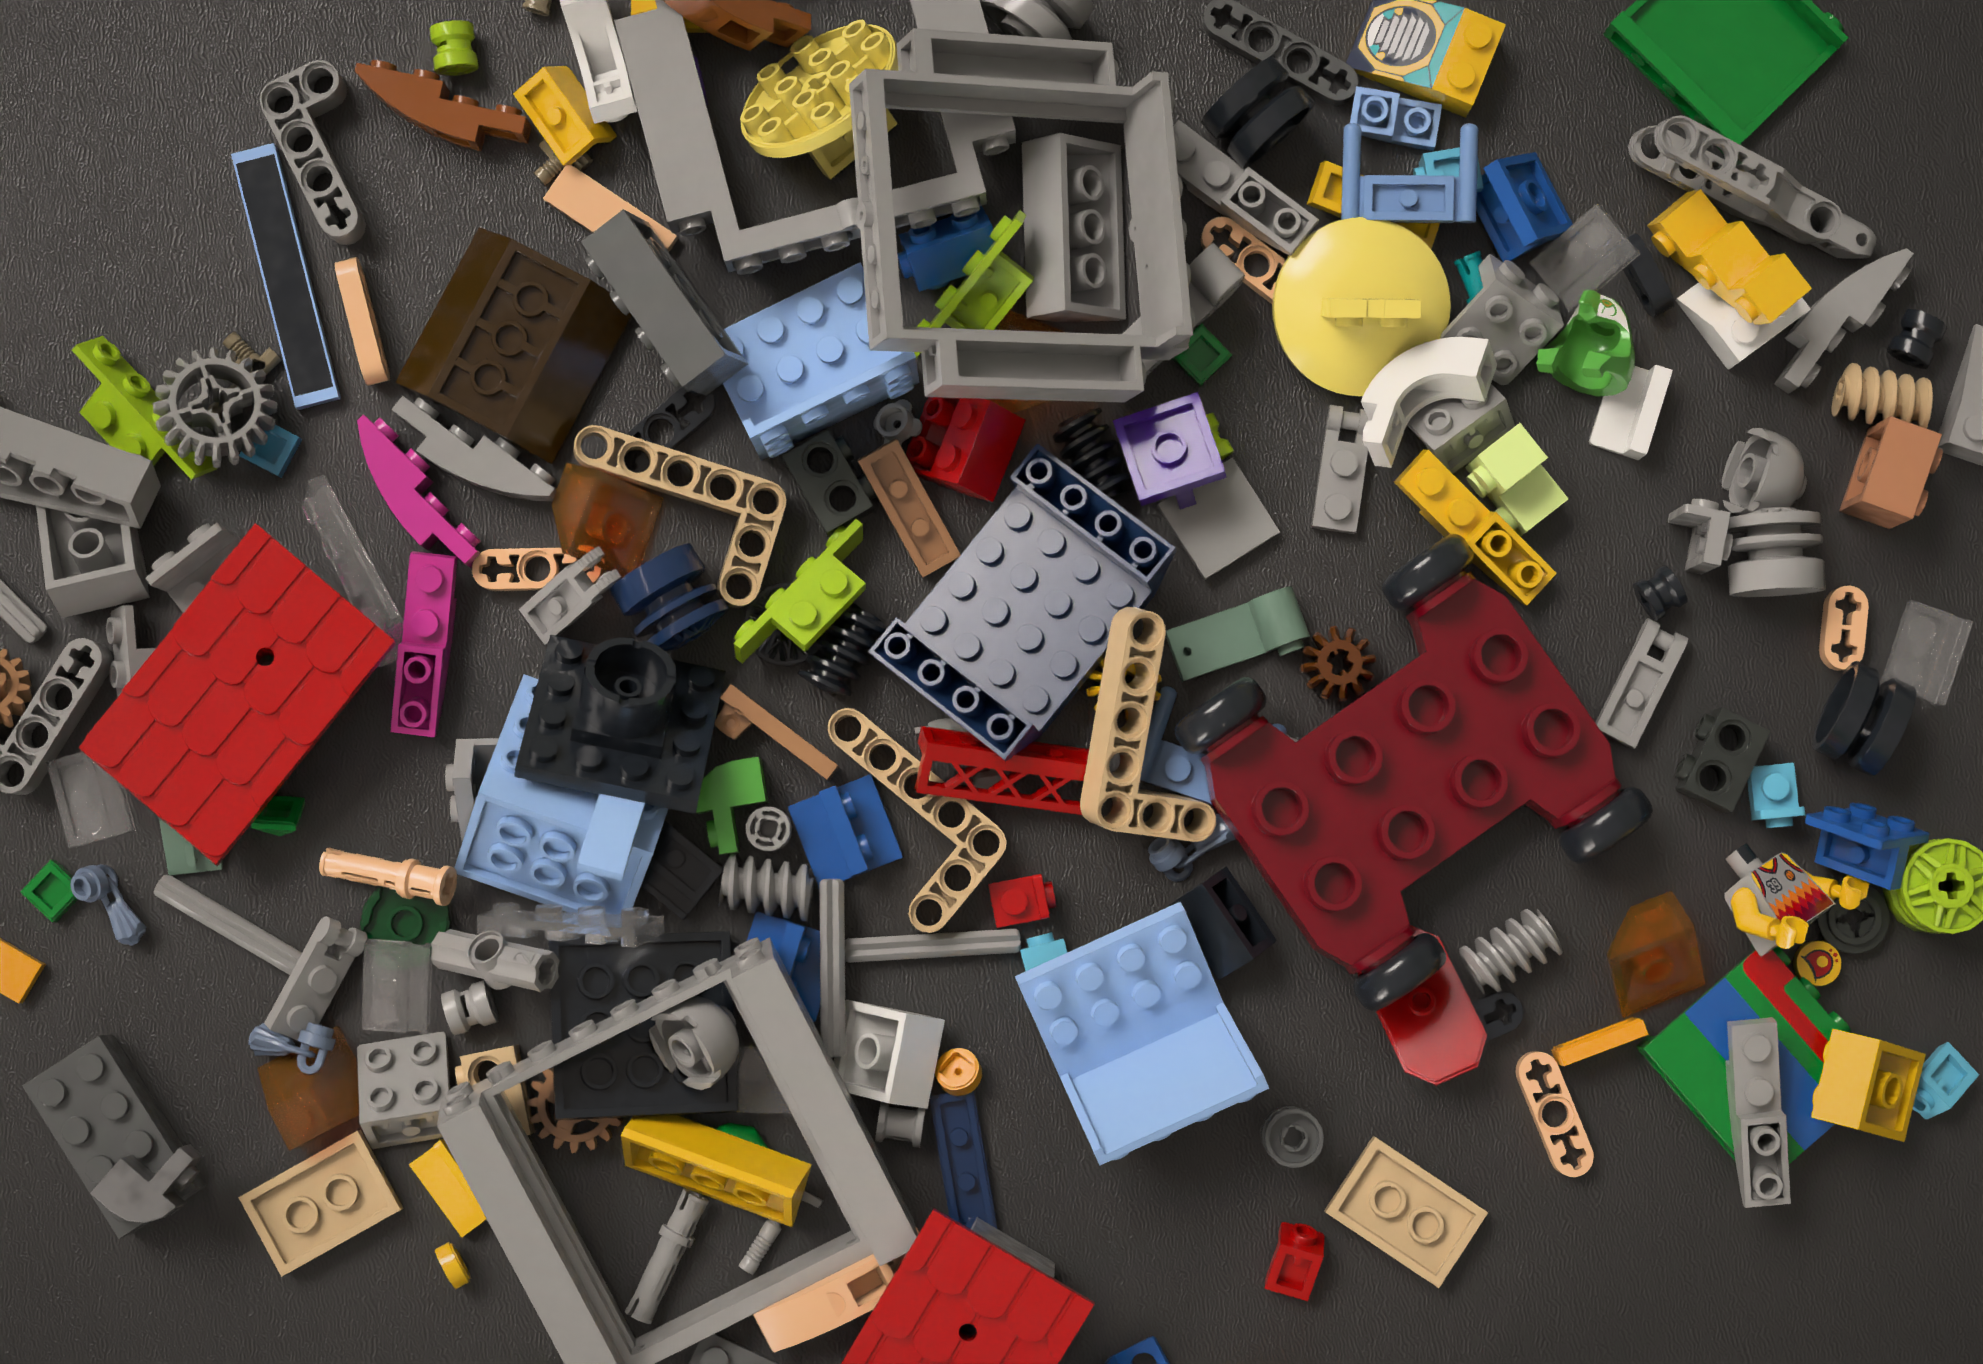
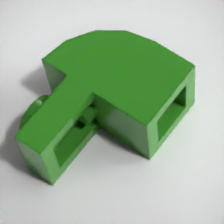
(730, 787)

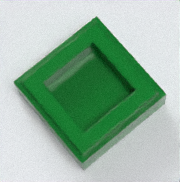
(1203, 356)
(51, 891)

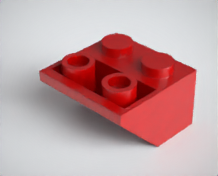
(965, 444)

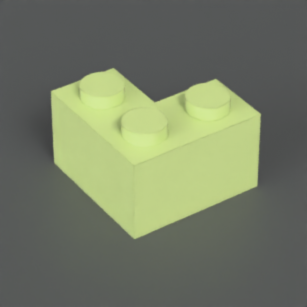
(1516, 480)

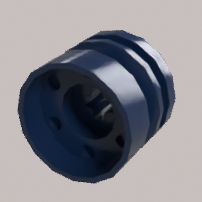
(667, 596)

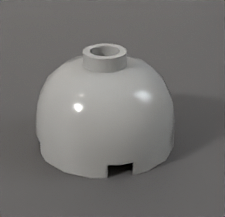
(1763, 473)
(697, 1039)

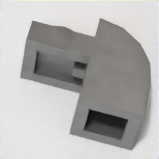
(143, 1196)

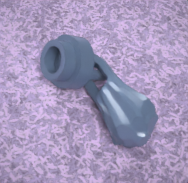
(1170, 853)
(92, 885)
(267, 1042)

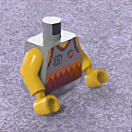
(1780, 899)

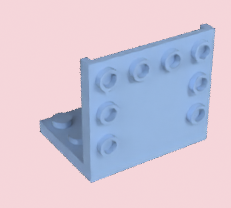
(812, 364)
(532, 832)
(1140, 1034)

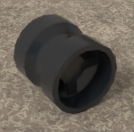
(1916, 340)

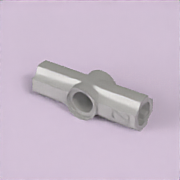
(495, 960)

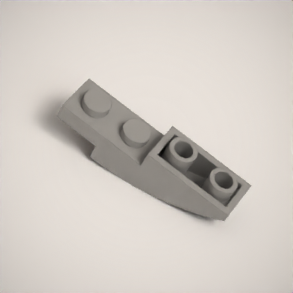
(1240, 193)
(1848, 305)
(486, 466)
(1756, 1112)

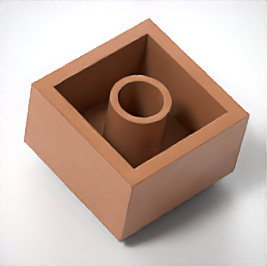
(1892, 473)

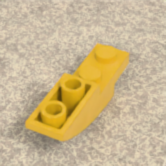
(1493, 541)

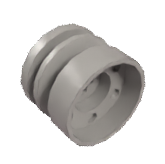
(1776, 553)

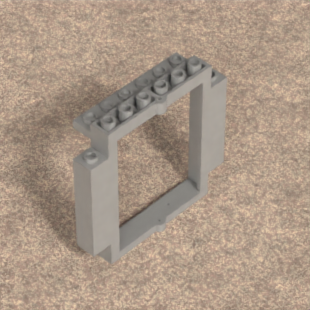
(1033, 81)
(693, 176)

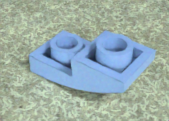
(1396, 119)
(610, 836)

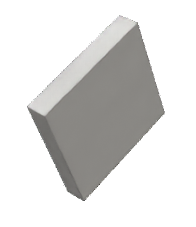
(1222, 523)

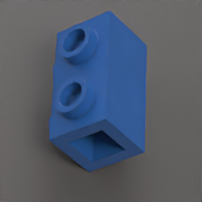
(941, 250)

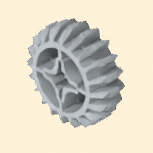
(197, 414)

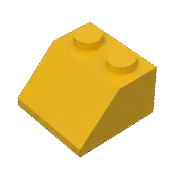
(1867, 1085)

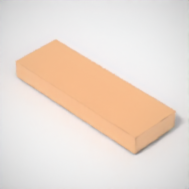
(593, 204)

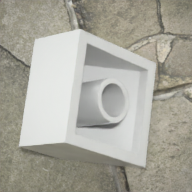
(1726, 330)
(889, 1054)

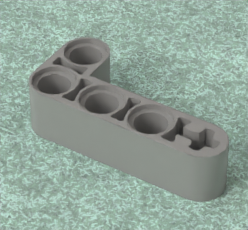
(318, 158)
(1211, 284)
(45, 711)

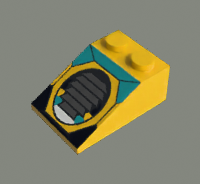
(1427, 50)

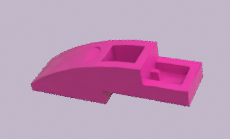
(401, 483)
(425, 644)

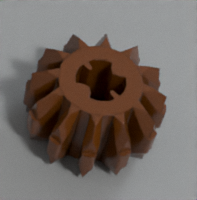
(1351, 658)

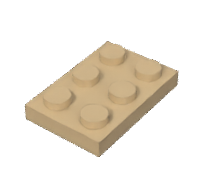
(320, 1203)
(1406, 1211)

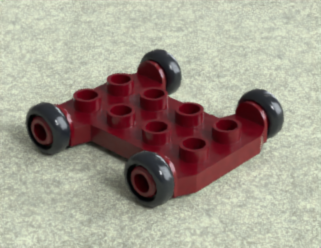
(1410, 773)

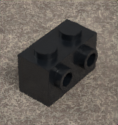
(1221, 923)

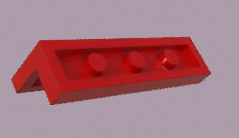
(1037, 758)

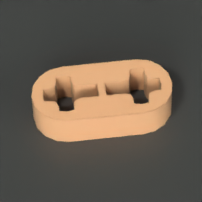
(1854, 629)

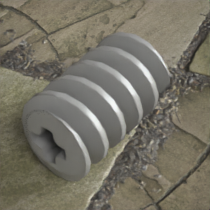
(767, 887)
(1510, 950)

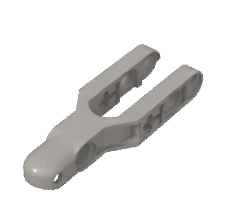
(1767, 199)

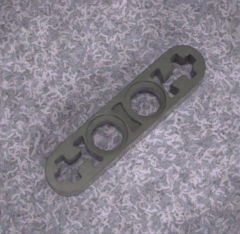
(1283, 45)

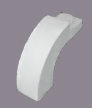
(600, 59)
(1418, 377)

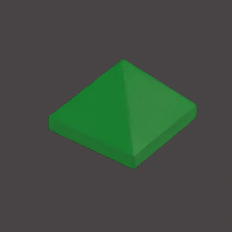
(280, 815)

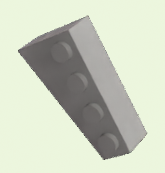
(73, 472)

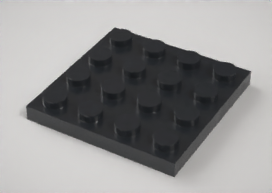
(624, 1072)

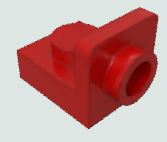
(1021, 900)
(1295, 1260)

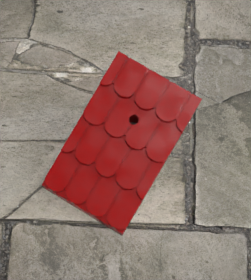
(211, 729)
(973, 1279)

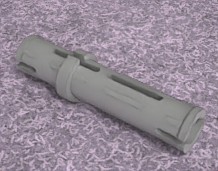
(670, 1248)

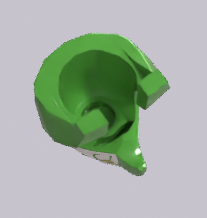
(1593, 349)

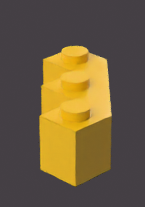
(1727, 259)

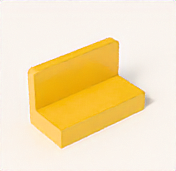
(562, 113)
(448, 1187)

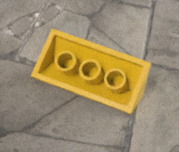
(716, 1165)

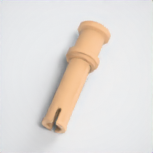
(406, 878)

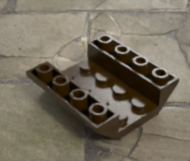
(515, 344)

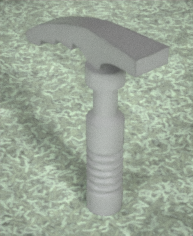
(767, 1236)

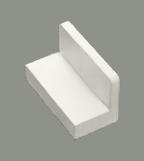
(1630, 417)

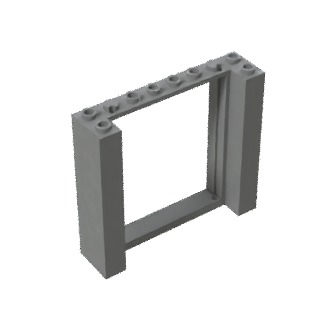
(542, 1236)

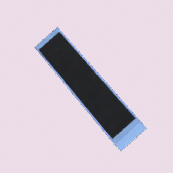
(286, 276)

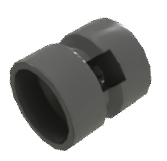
(1291, 1136)

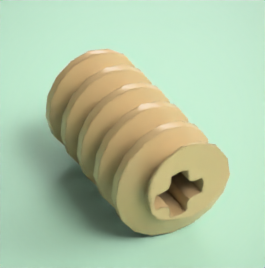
(1883, 395)

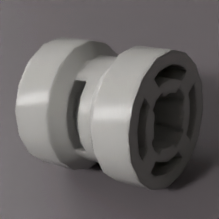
(772, 834)
(469, 1007)

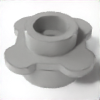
(891, 415)

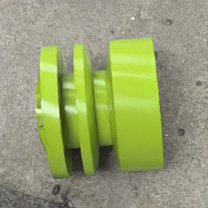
(1921, 903)

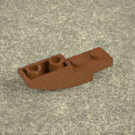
(746, 21)
(425, 104)

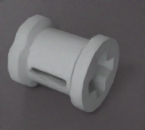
(900, 1124)

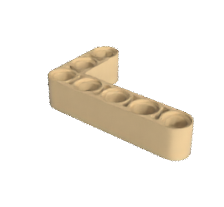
(698, 492)
(1131, 740)
(928, 807)

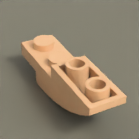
(826, 1303)

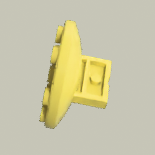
(812, 103)
(1357, 301)

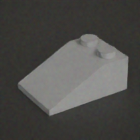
(1964, 414)
(90, 562)

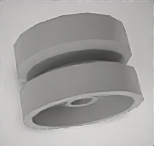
(1038, 17)

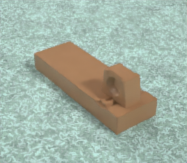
(909, 507)
(741, 712)

